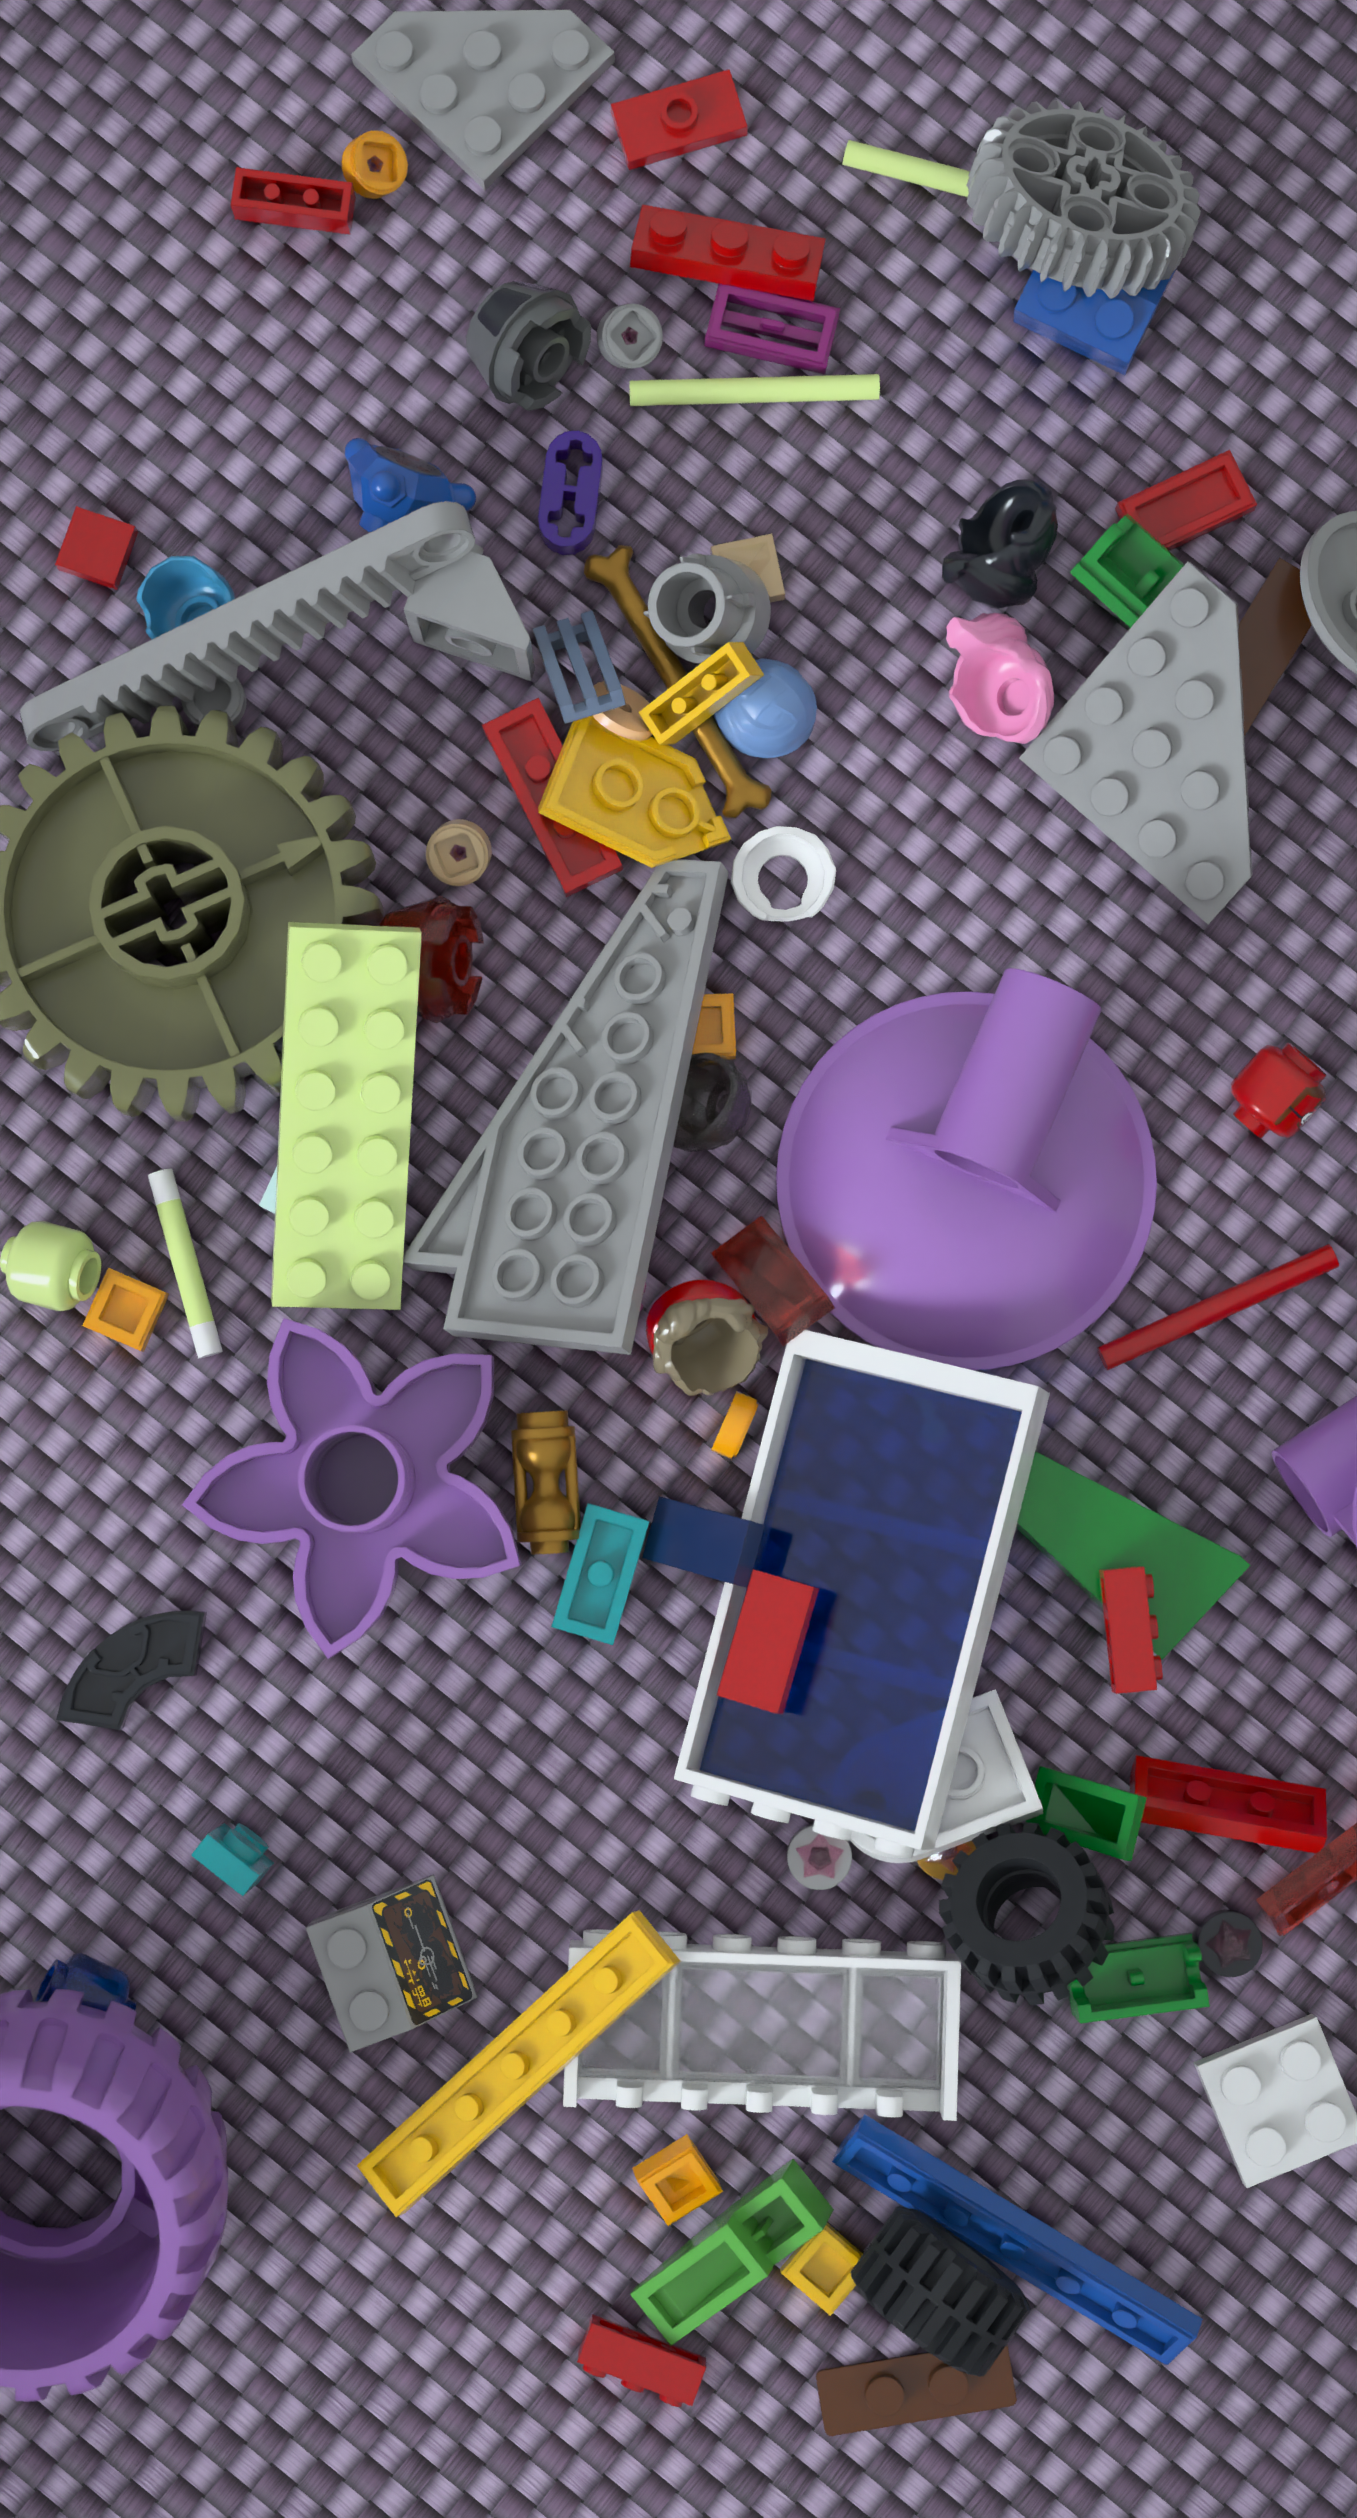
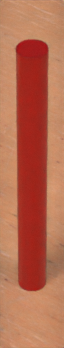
(1218, 1307)

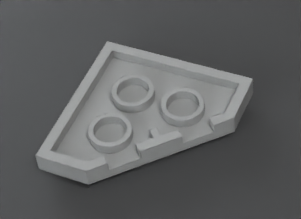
(483, 77)

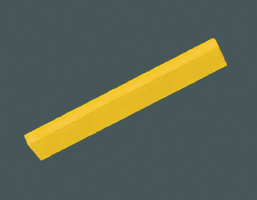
(518, 2063)

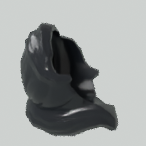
(1004, 545)

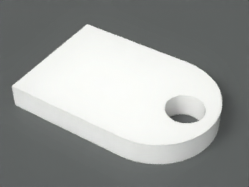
(986, 1788)

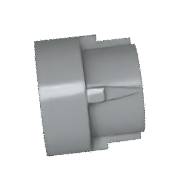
(679, 602)

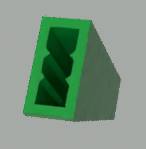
(1096, 1529)

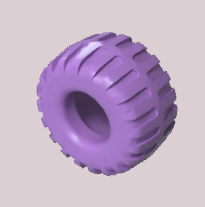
(128, 2276)

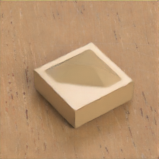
(761, 557)

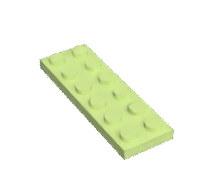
(345, 1115)

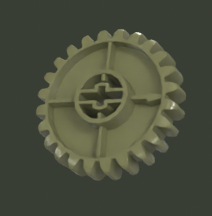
(82, 944)

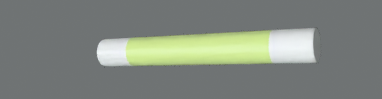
(185, 1263)

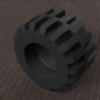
(999, 1871)
(940, 2291)

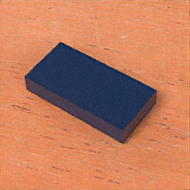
(703, 1541)

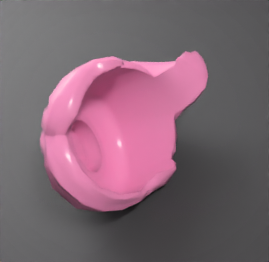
(999, 679)

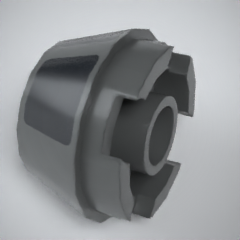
(526, 341)

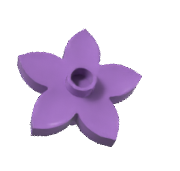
(362, 1480)

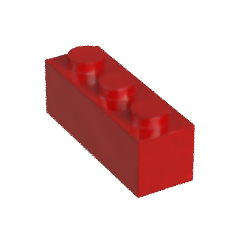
(293, 200)
(1130, 1629)
(641, 2361)

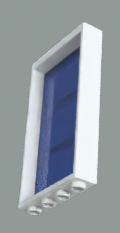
(901, 1504)

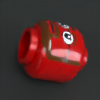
(1278, 1091)

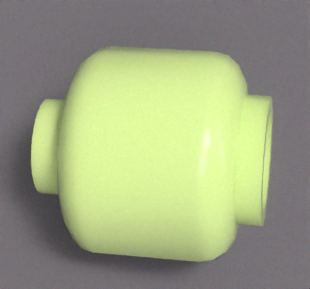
(50, 1266)

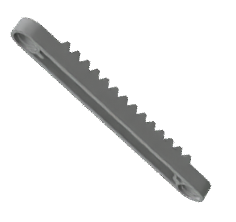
(253, 626)

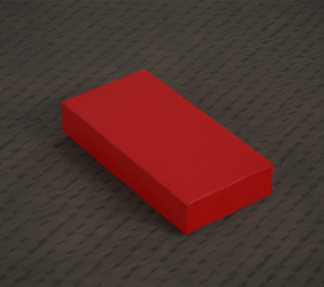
(1191, 502)
(767, 1642)

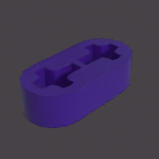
(585, 494)

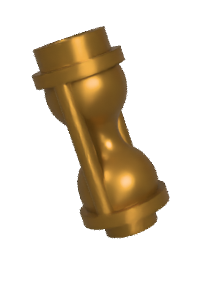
(545, 1448)

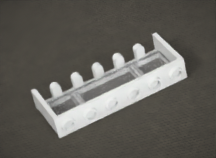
(783, 2029)

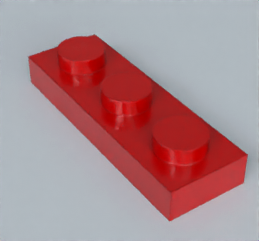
(727, 252)
(527, 754)
(1231, 1804)

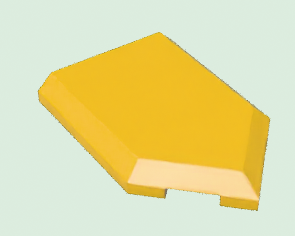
(631, 795)

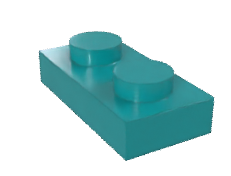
(600, 1574)
(234, 1856)

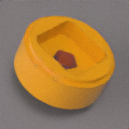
(374, 164)

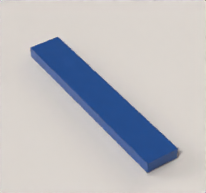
(1017, 2240)

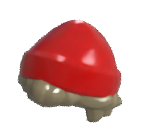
(704, 1336)

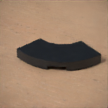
(130, 1663)

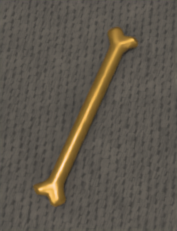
(614, 575)

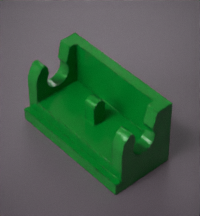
(1127, 569)
(1142, 1980)

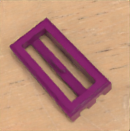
(770, 350)

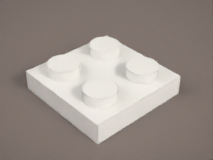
(1279, 2100)

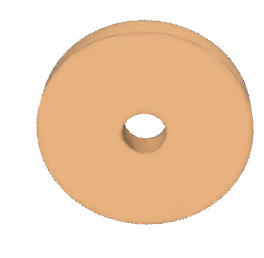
(625, 719)

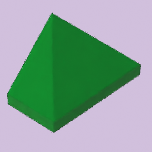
(1089, 1812)

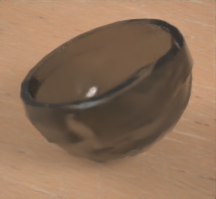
(713, 1103)

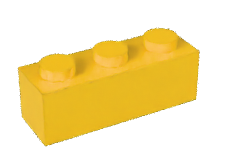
(701, 693)

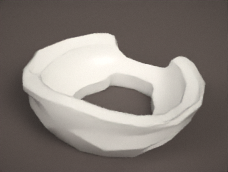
(785, 842)

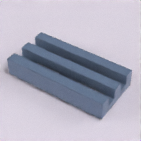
(568, 638)

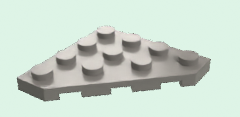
(1160, 745)

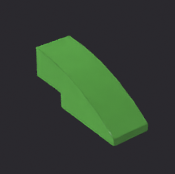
(733, 2252)

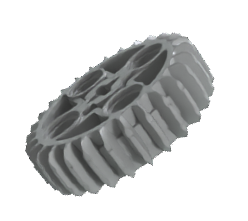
(1083, 198)

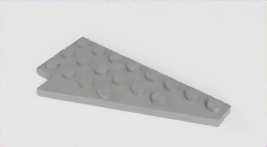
(571, 1173)

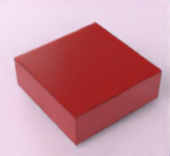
(96, 548)

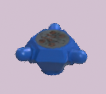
(396, 483)

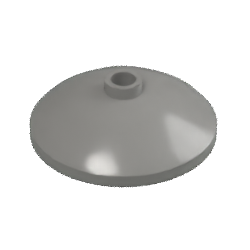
(1330, 586)

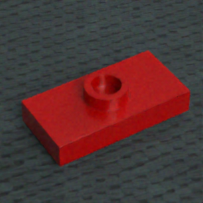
(679, 119)

